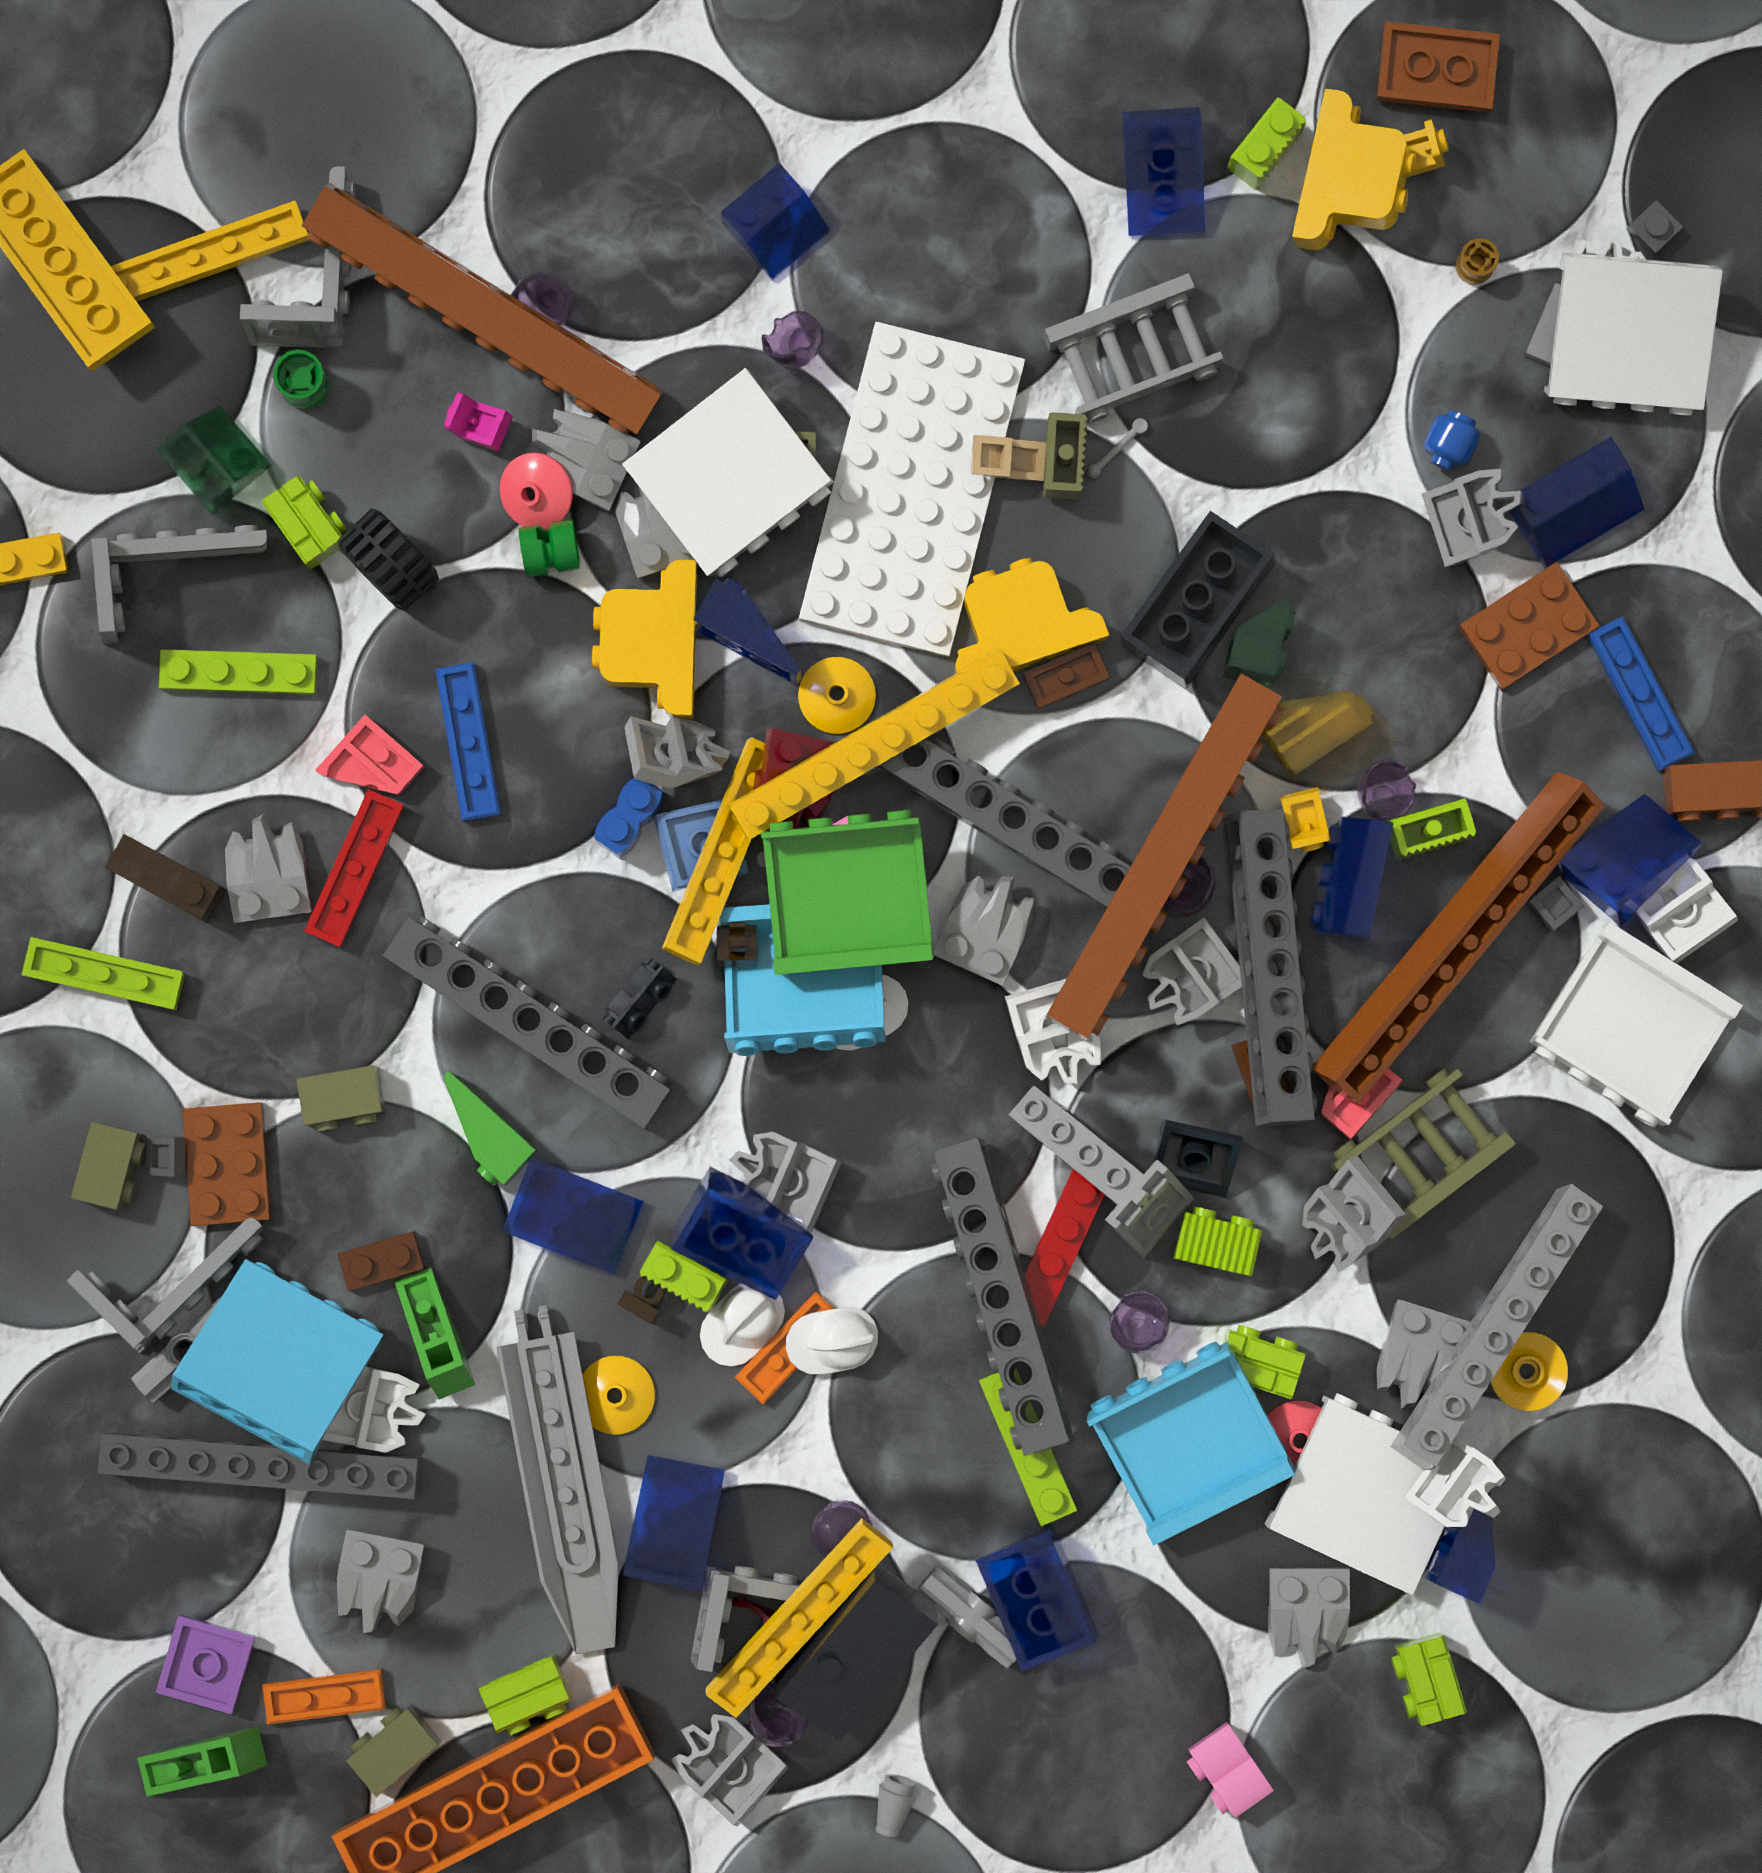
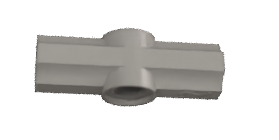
(156, 1376)
(968, 1614)

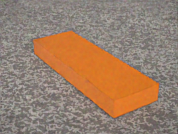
(772, 1364)
(324, 1696)

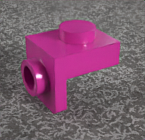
(477, 422)

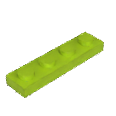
(238, 672)
(103, 973)
(1038, 1471)

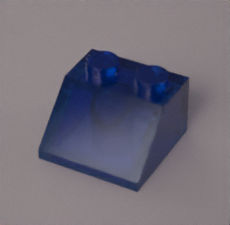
(774, 221)

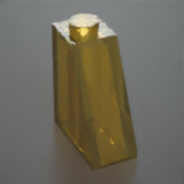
(1315, 728)

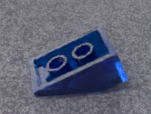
(1164, 171)
(737, 624)
(1628, 858)
(740, 1234)

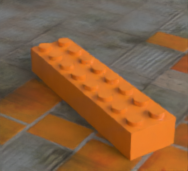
(500, 1790)

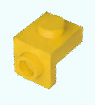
(1429, 147)
(1305, 819)

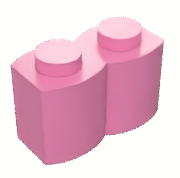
(1230, 1771)

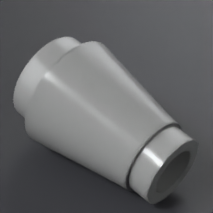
(894, 1803)

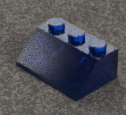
(1578, 502)
(1352, 879)
(1037, 1598)

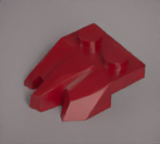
(783, 752)

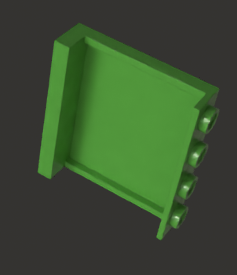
(847, 893)

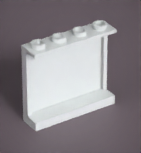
(1634, 333)
(728, 474)
(1633, 1025)
(1352, 1498)

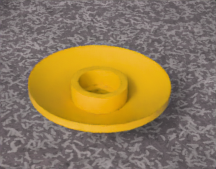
(839, 715)
(1546, 1381)
(636, 1390)

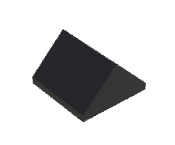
(1198, 1156)

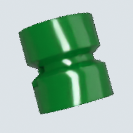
(301, 379)
(549, 548)

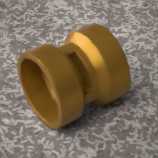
(1474, 268)

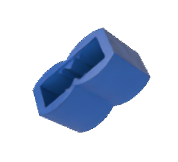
(622, 825)

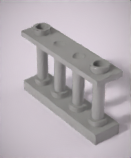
(1138, 310)

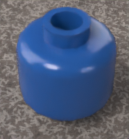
(1452, 440)

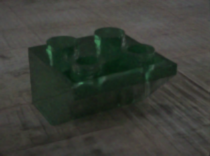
(213, 458)
(1257, 645)

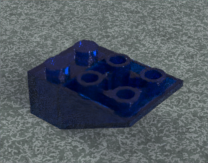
(572, 1216)
(674, 1522)
(1465, 1558)

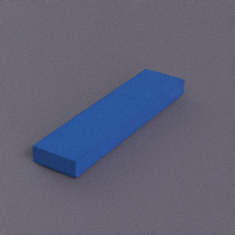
(1640, 694)
(468, 742)

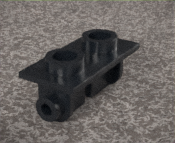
(629, 1012)

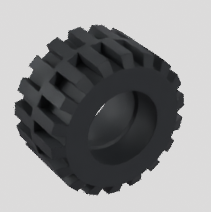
(388, 559)

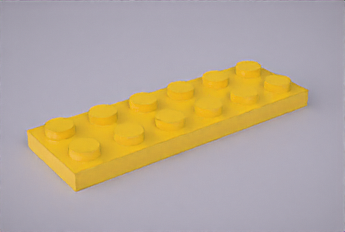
(65, 266)

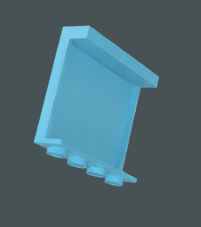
(801, 1007)
(276, 1360)
(1191, 1441)

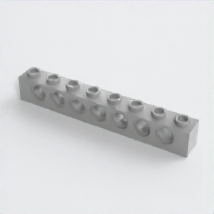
(1496, 1327)

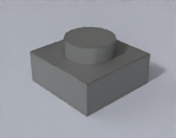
(1654, 228)
(1555, 903)
(165, 1156)

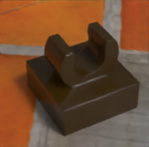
(736, 945)
(639, 1304)

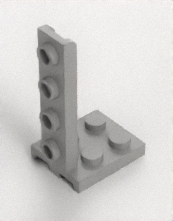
(303, 322)
(165, 546)
(1144, 1202)
(186, 1294)
(716, 1606)

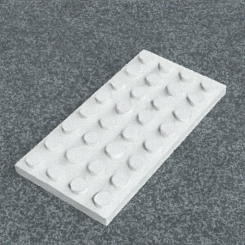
(904, 491)

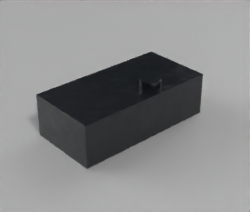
(1197, 599)
(856, 1652)

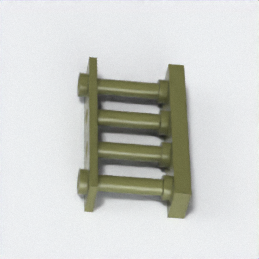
(1457, 1167)

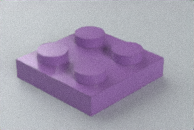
(205, 1664)

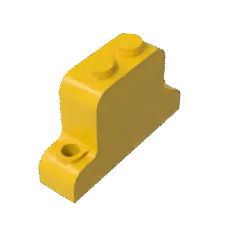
(1351, 175)
(1025, 617)
(651, 638)

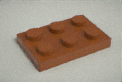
(1438, 67)
(1528, 626)
(226, 1163)

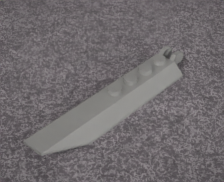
(562, 1481)

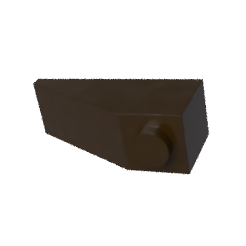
(165, 878)

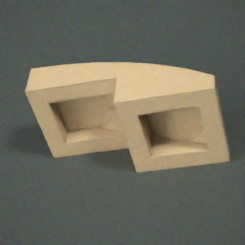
(1008, 458)

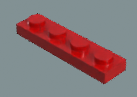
(354, 868)
(1061, 1242)

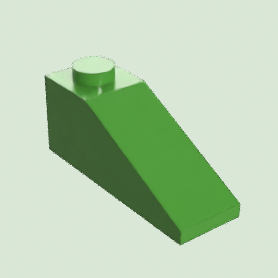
(490, 1137)
(434, 1334)
(202, 1761)

